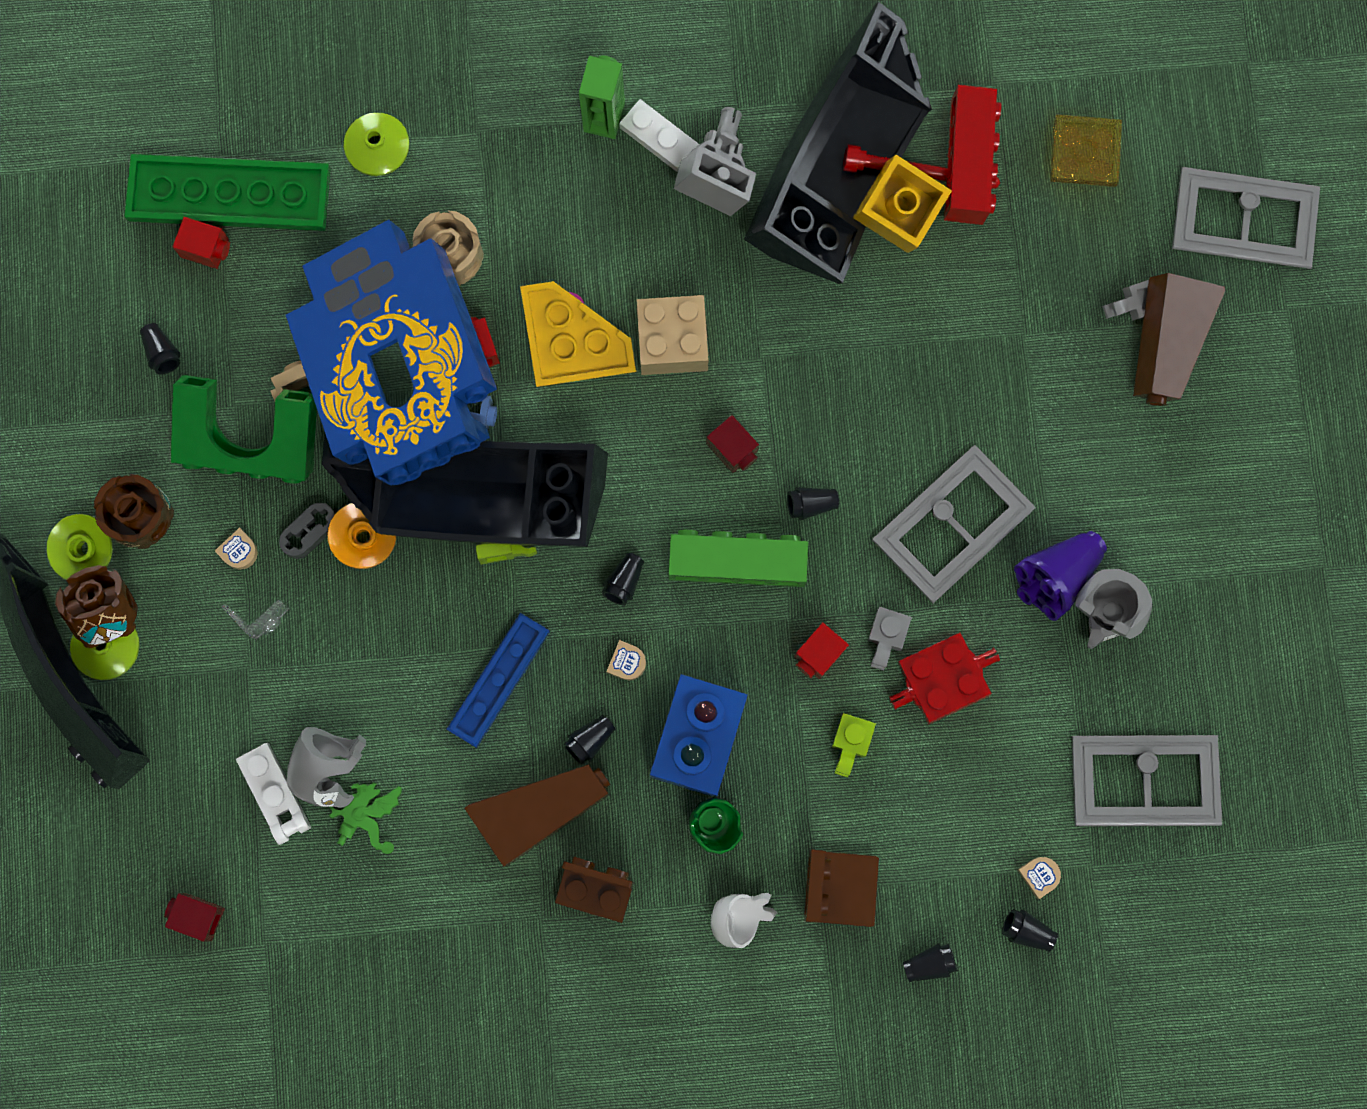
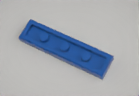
(498, 680)

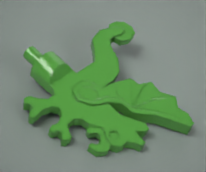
(358, 814)

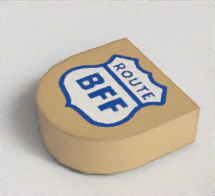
(238, 550)
(627, 662)
(1041, 875)

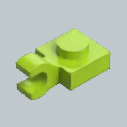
(499, 552)
(853, 739)

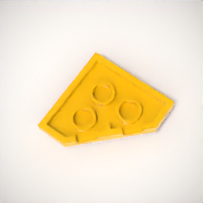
(570, 338)

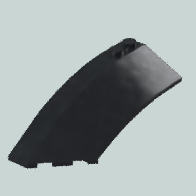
(864, 102)

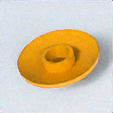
(344, 542)

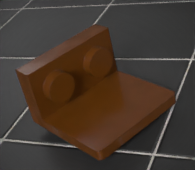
(841, 888)
(594, 891)

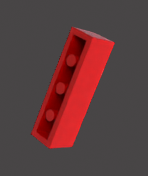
(971, 154)

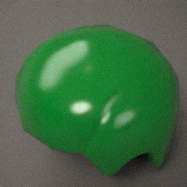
(715, 825)

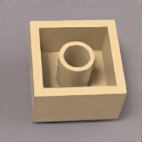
(672, 335)

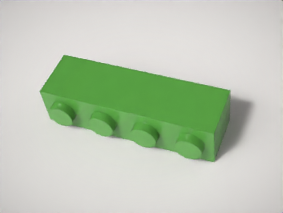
(738, 560)

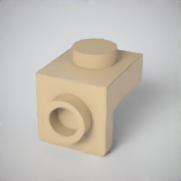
(292, 379)

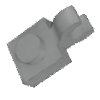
(1134, 302)
(888, 633)

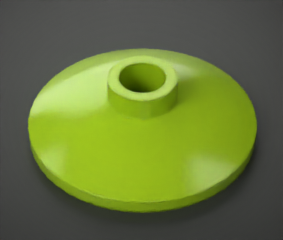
(380, 157)
(66, 543)
(106, 663)

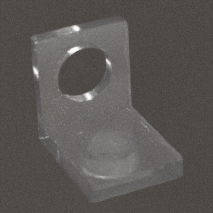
(264, 624)

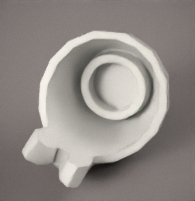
(738, 917)

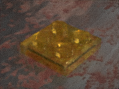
(1086, 150)

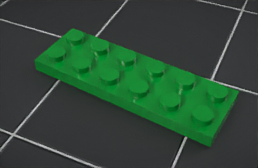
(228, 192)

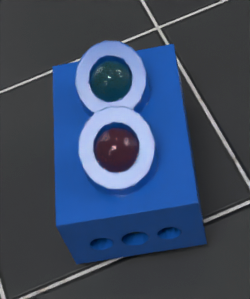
(698, 736)

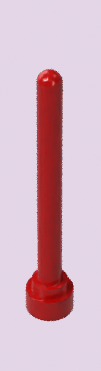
(857, 159)

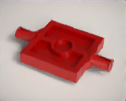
(944, 678)

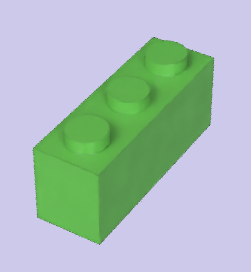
(602, 96)

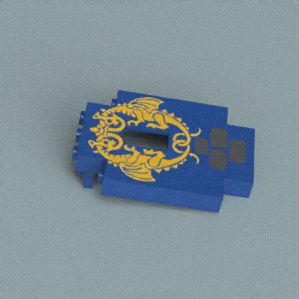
(365, 301)

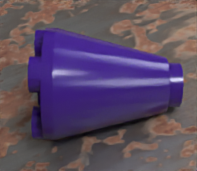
(1059, 572)

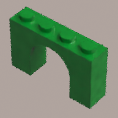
(200, 443)

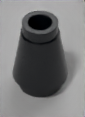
(159, 350)
(809, 502)
(623, 580)
(589, 739)
(1028, 931)
(931, 964)

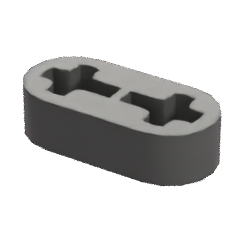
(301, 525)

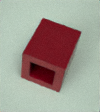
(733, 445)
(193, 916)

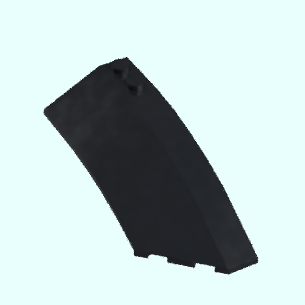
(487, 495)
(57, 680)

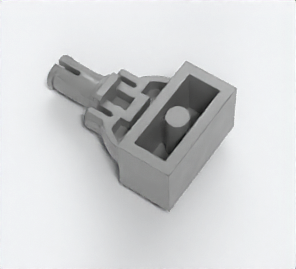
(716, 169)

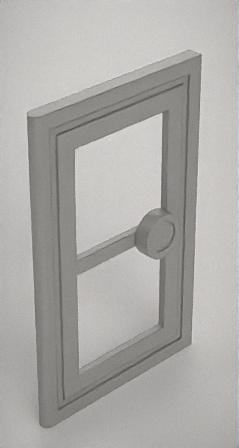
(1251, 190)
(942, 510)
(1146, 747)

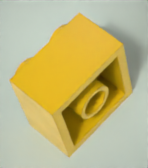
(902, 204)

